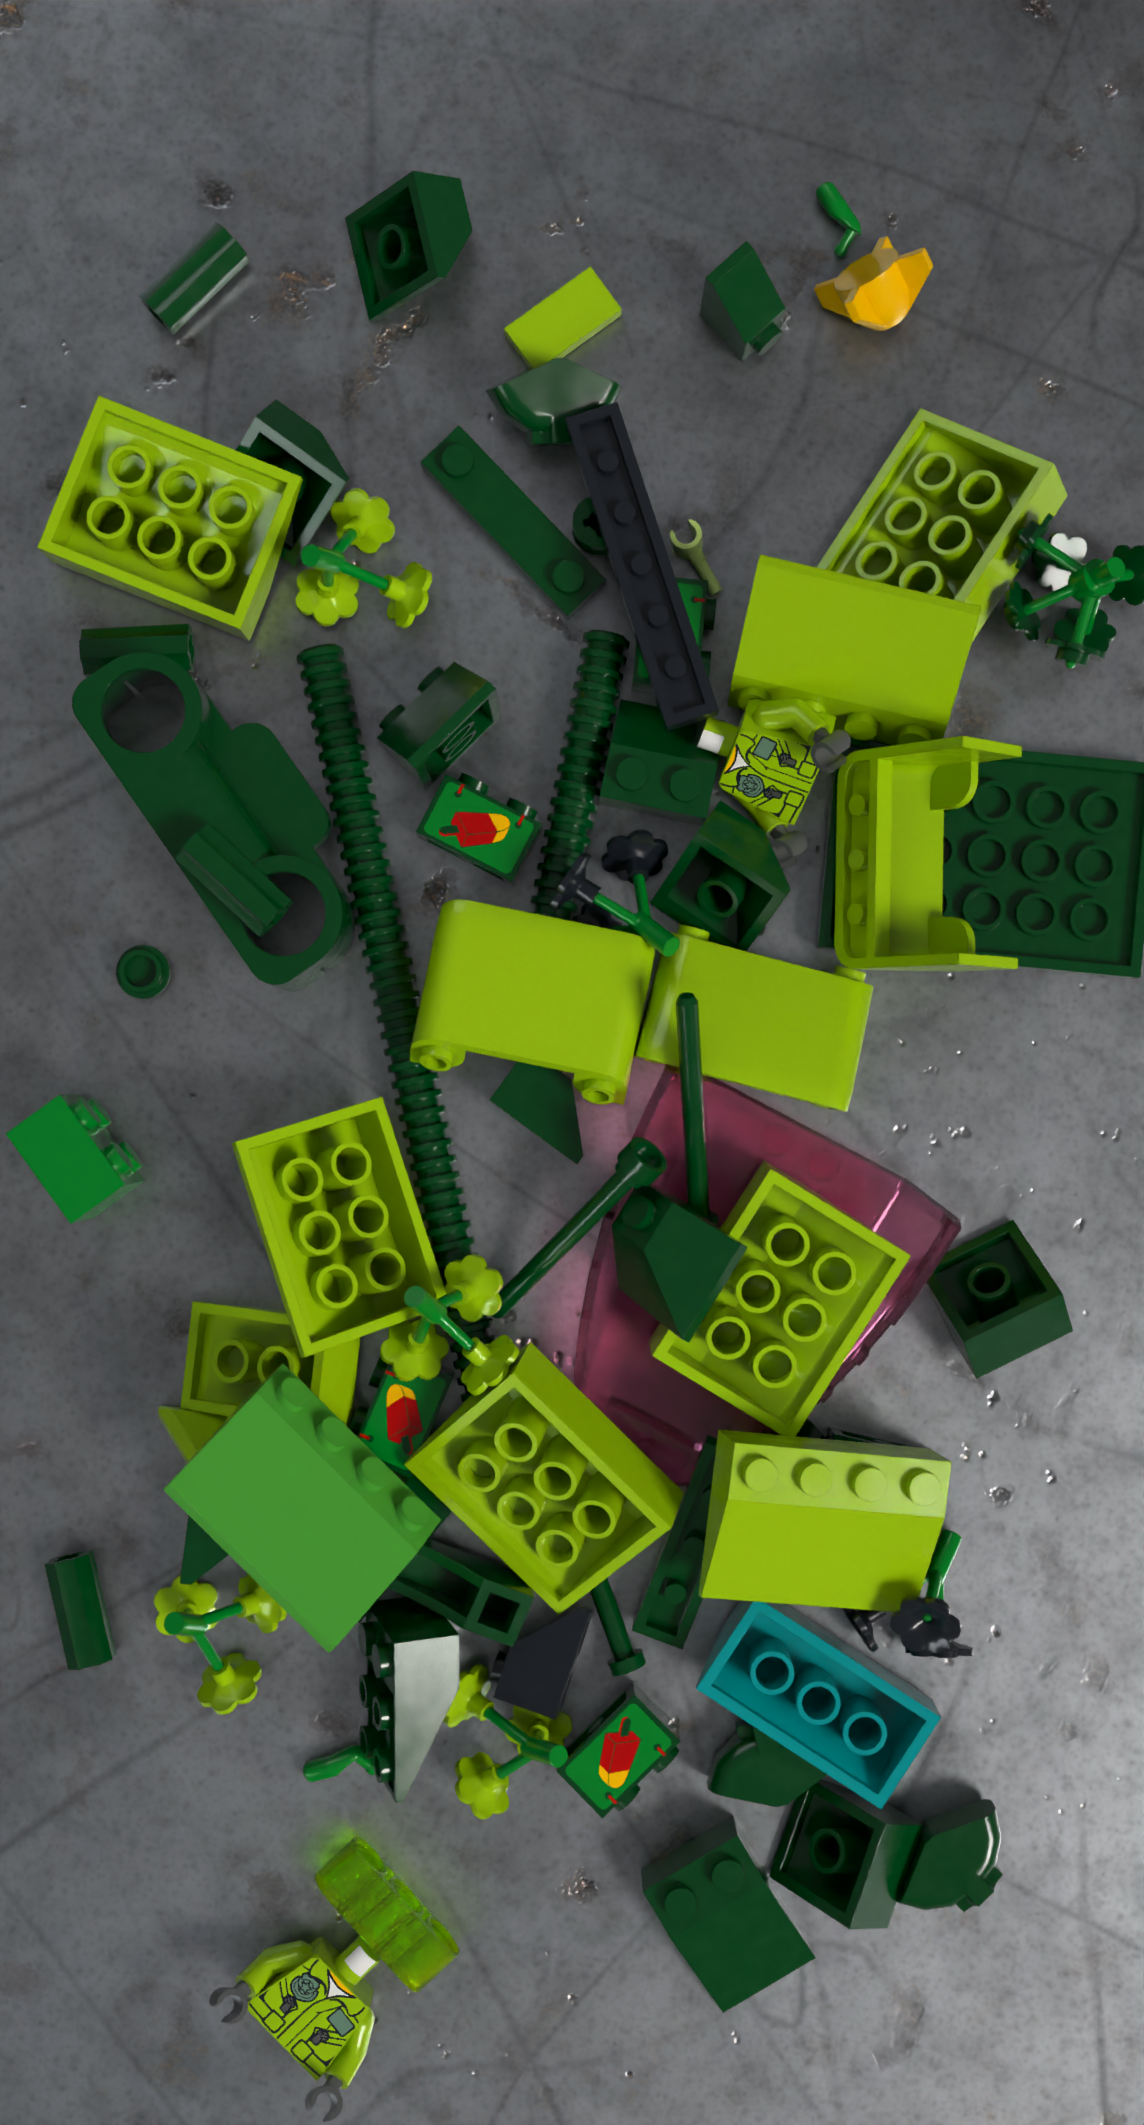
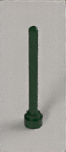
(637, 1166)

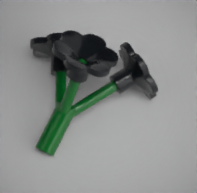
(633, 860)
(922, 1622)

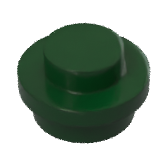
(143, 972)

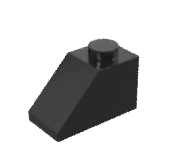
(541, 1665)

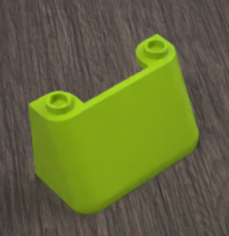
(534, 995)
(760, 1020)

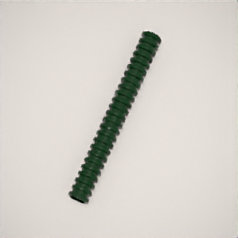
(581, 765)

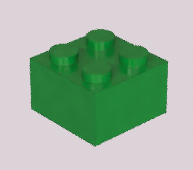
(77, 1156)

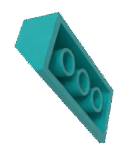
(818, 1697)

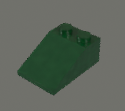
(440, 722)
(725, 1914)

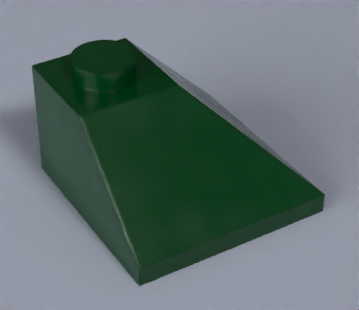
(407, 239)
(300, 448)
(725, 880)
(671, 1258)

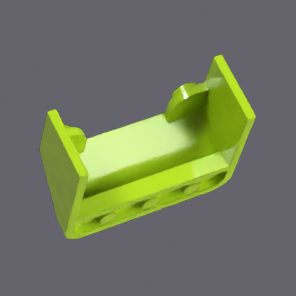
(893, 855)

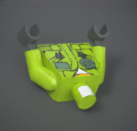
(775, 763)
(312, 2006)

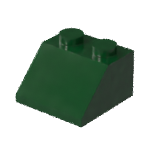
(658, 769)
(997, 1299)
(846, 1855)

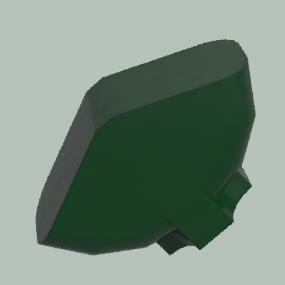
(549, 393)
(760, 1769)
(955, 1859)

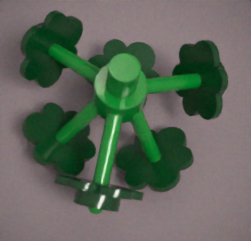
(1060, 565)

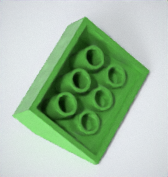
(303, 1506)

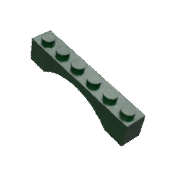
(467, 1591)

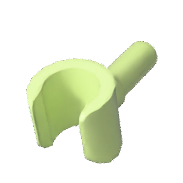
(693, 553)

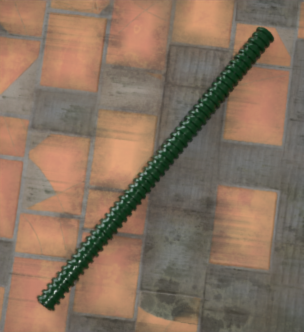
(389, 967)

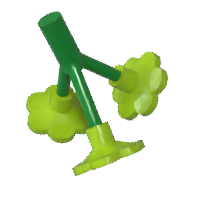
(332, 585)
(418, 1350)
(191, 1611)
(537, 1739)

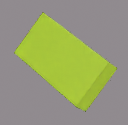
(563, 320)

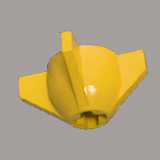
(877, 287)

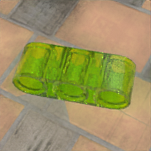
(387, 1914)

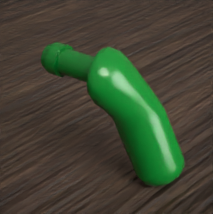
(840, 211)
(334, 1764)

